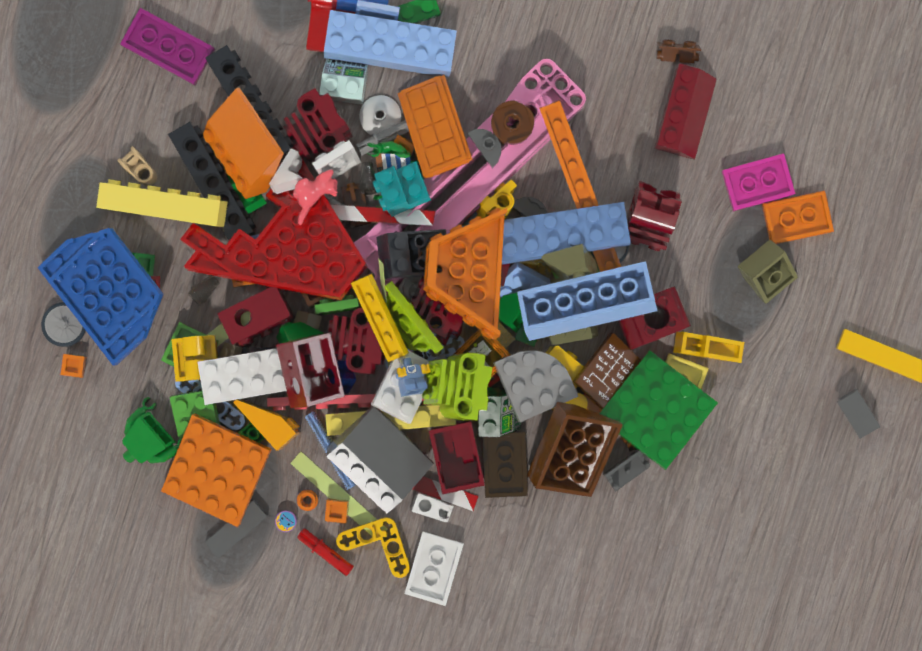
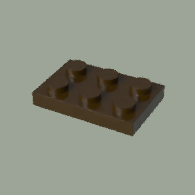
(505, 465)

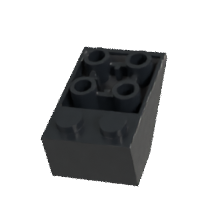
(405, 253)

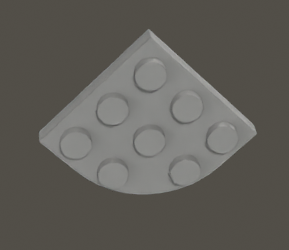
(534, 382)

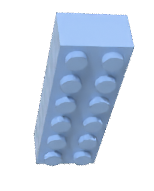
(389, 43)
(587, 301)

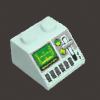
(344, 81)

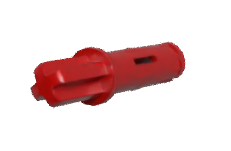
(325, 552)

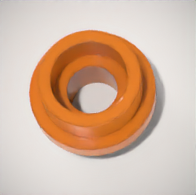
(300, 500)

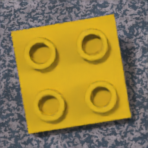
(501, 199)
(190, 351)

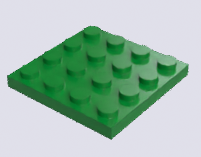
(658, 409)

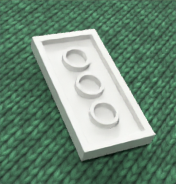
(241, 376)

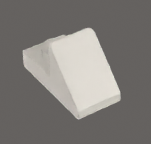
(285, 177)

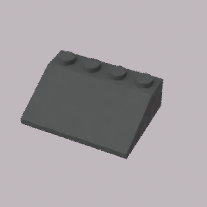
(379, 459)

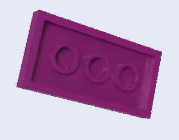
(167, 46)

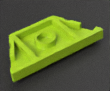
(409, 324)

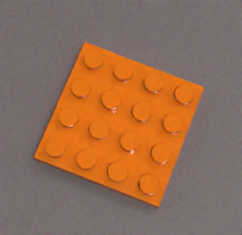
(216, 470)

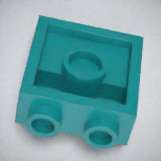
(401, 188)

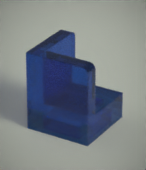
(347, 376)

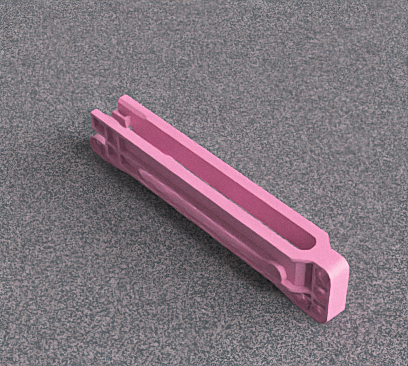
(485, 180)

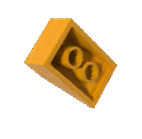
(273, 426)

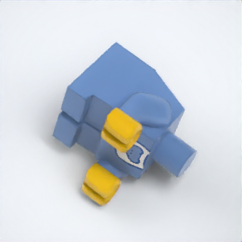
(411, 378)

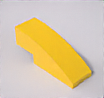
(708, 347)

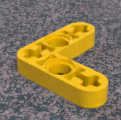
(378, 534)

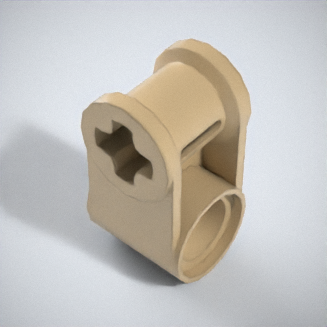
(136, 164)

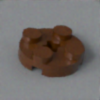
(518, 112)

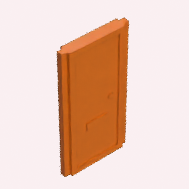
(434, 126)

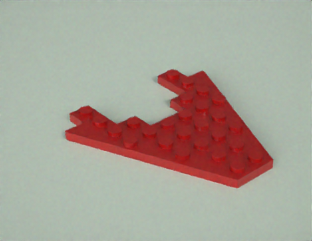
(288, 256)

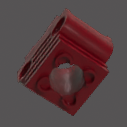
(317, 126)
(653, 216)
(436, 313)
(675, 319)
(355, 340)

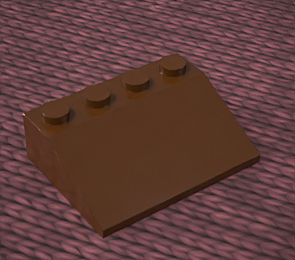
(573, 450)

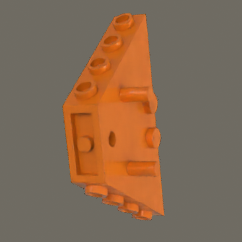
(470, 271)

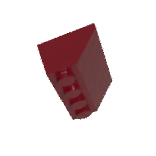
(685, 111)

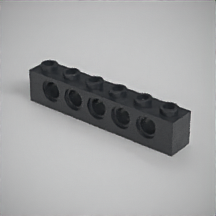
(223, 60)
(181, 139)

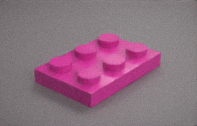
(758, 182)

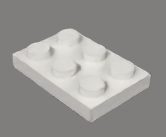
(339, 160)
(388, 394)
(434, 568)

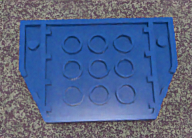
(105, 290)

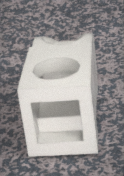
(431, 507)

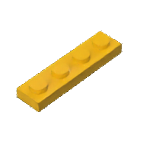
(379, 318)

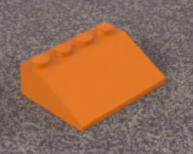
(243, 145)

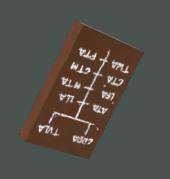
(607, 370)

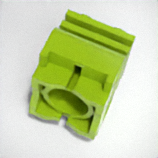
(458, 386)

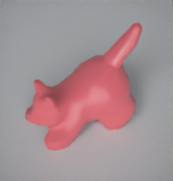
(309, 192)

